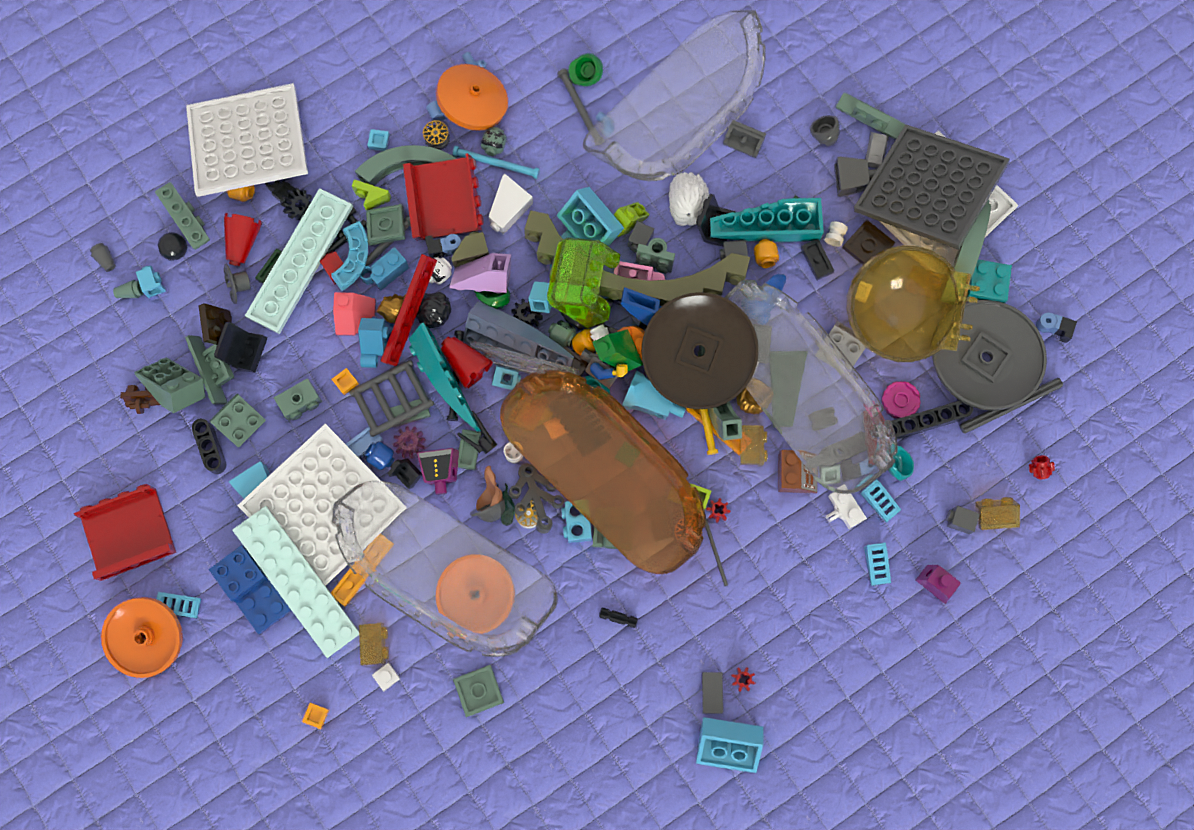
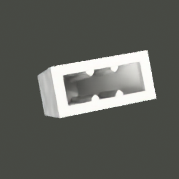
(508, 205)

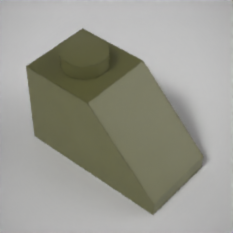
(470, 249)

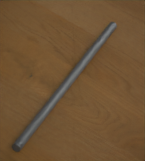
(715, 552)

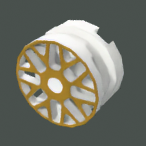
(530, 518)

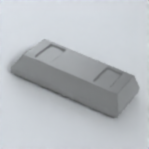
(876, 149)

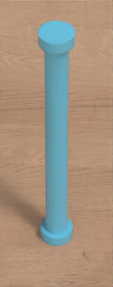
(496, 162)

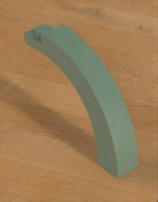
(393, 159)
(971, 247)
(724, 418)

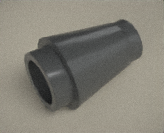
(102, 256)

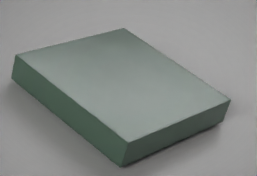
(385, 224)
(478, 690)

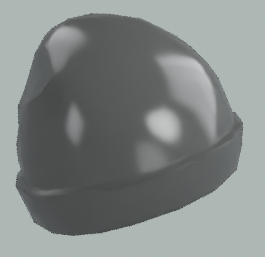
(825, 130)

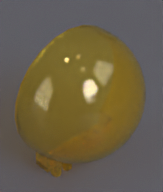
(908, 304)

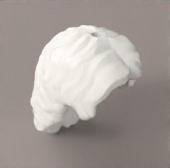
(687, 196)

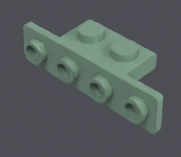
(870, 116)
(183, 215)
(211, 369)

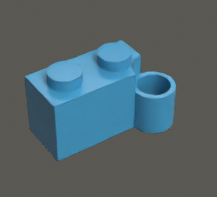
(385, 269)
(372, 341)

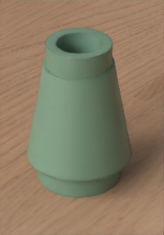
(128, 290)

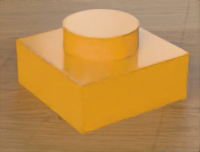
(345, 381)
(315, 715)

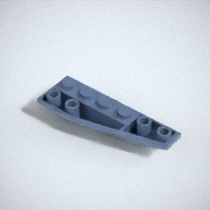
(506, 332)

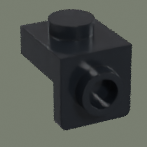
(405, 472)

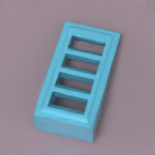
(886, 496)
(885, 563)
(195, 606)

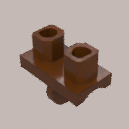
(138, 399)

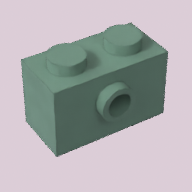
(298, 400)

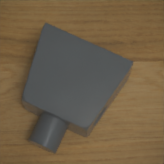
(852, 175)

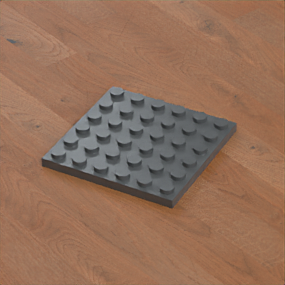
(932, 186)

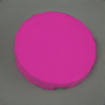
(901, 399)

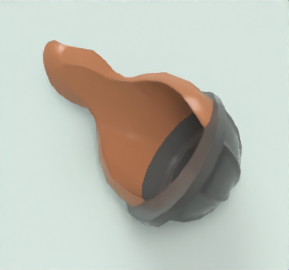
(491, 503)

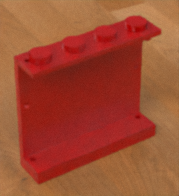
(443, 198)
(126, 531)

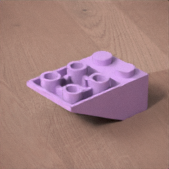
(484, 274)

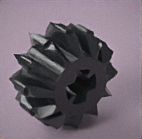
(293, 198)
(522, 309)

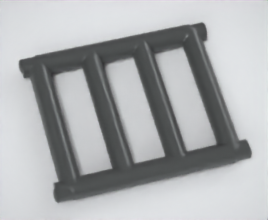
(409, 411)

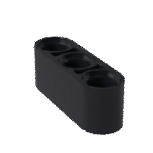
(202, 440)

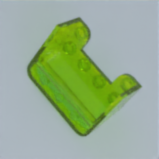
(578, 277)

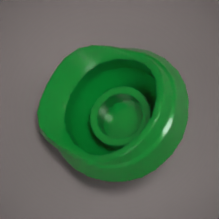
(586, 70)
(492, 299)

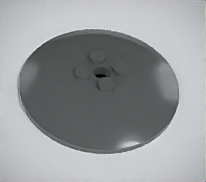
(1015, 355)

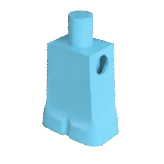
(645, 398)

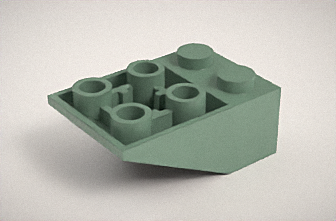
(171, 384)

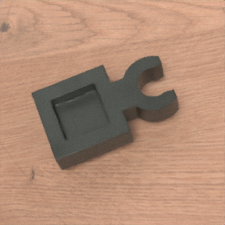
(279, 189)

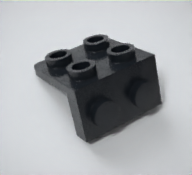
(710, 210)
(240, 348)

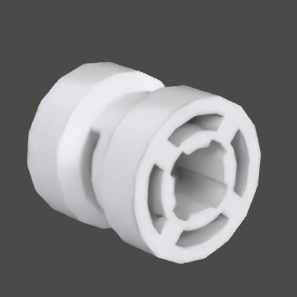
(836, 233)
(511, 454)

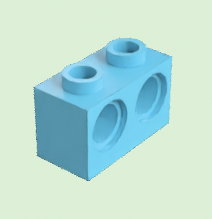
(572, 522)

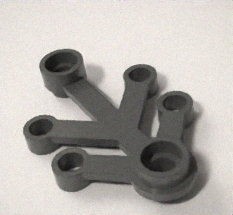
(535, 494)

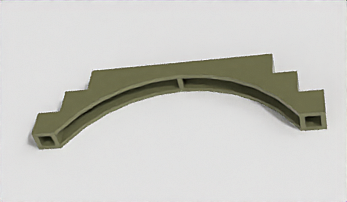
(711, 280)

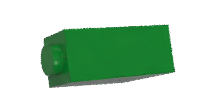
(618, 349)

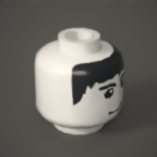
(441, 271)

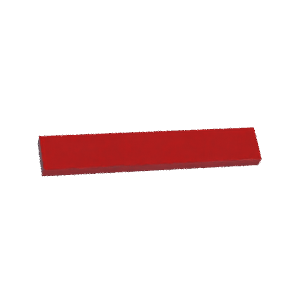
(409, 310)

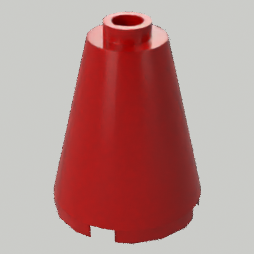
(239, 237)
(465, 361)

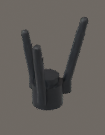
(486, 443)

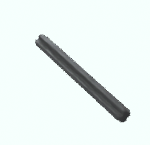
(992, 415)

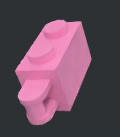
(637, 271)

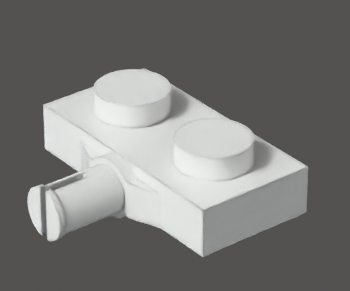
(846, 509)

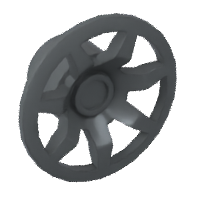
(238, 282)

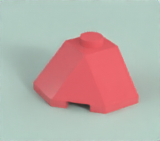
(349, 310)

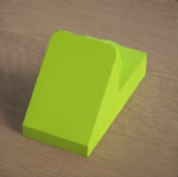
(374, 195)

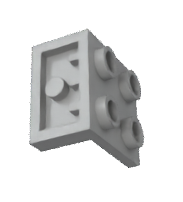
(847, 342)

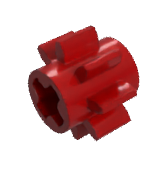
(1041, 467)
(718, 504)
(745, 673)

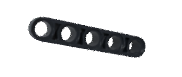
(934, 416)

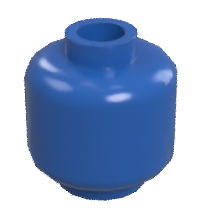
(379, 455)

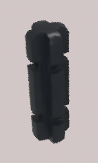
(618, 617)

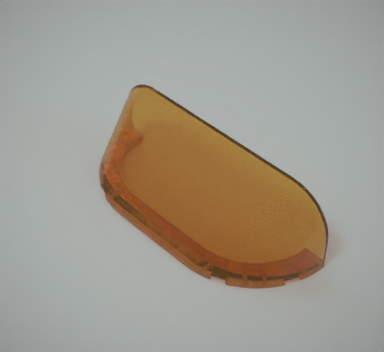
(606, 468)

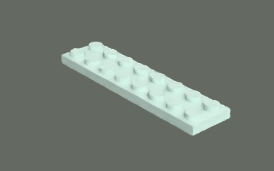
(299, 261)
(296, 581)

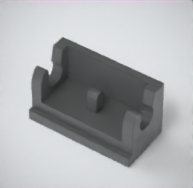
(744, 139)

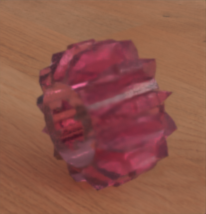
(407, 436)

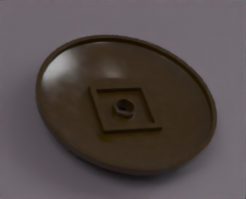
(728, 346)

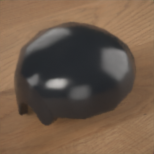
(172, 246)

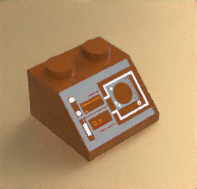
(793, 474)

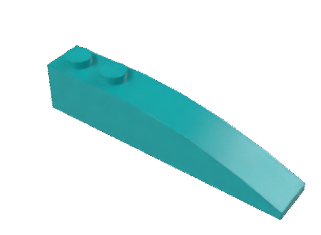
(778, 222)
(439, 372)

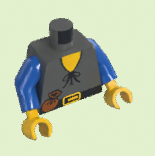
(602, 371)

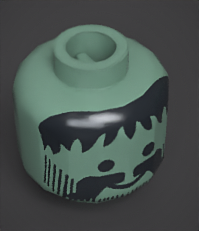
(493, 141)
(562, 333)

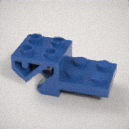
(250, 589)

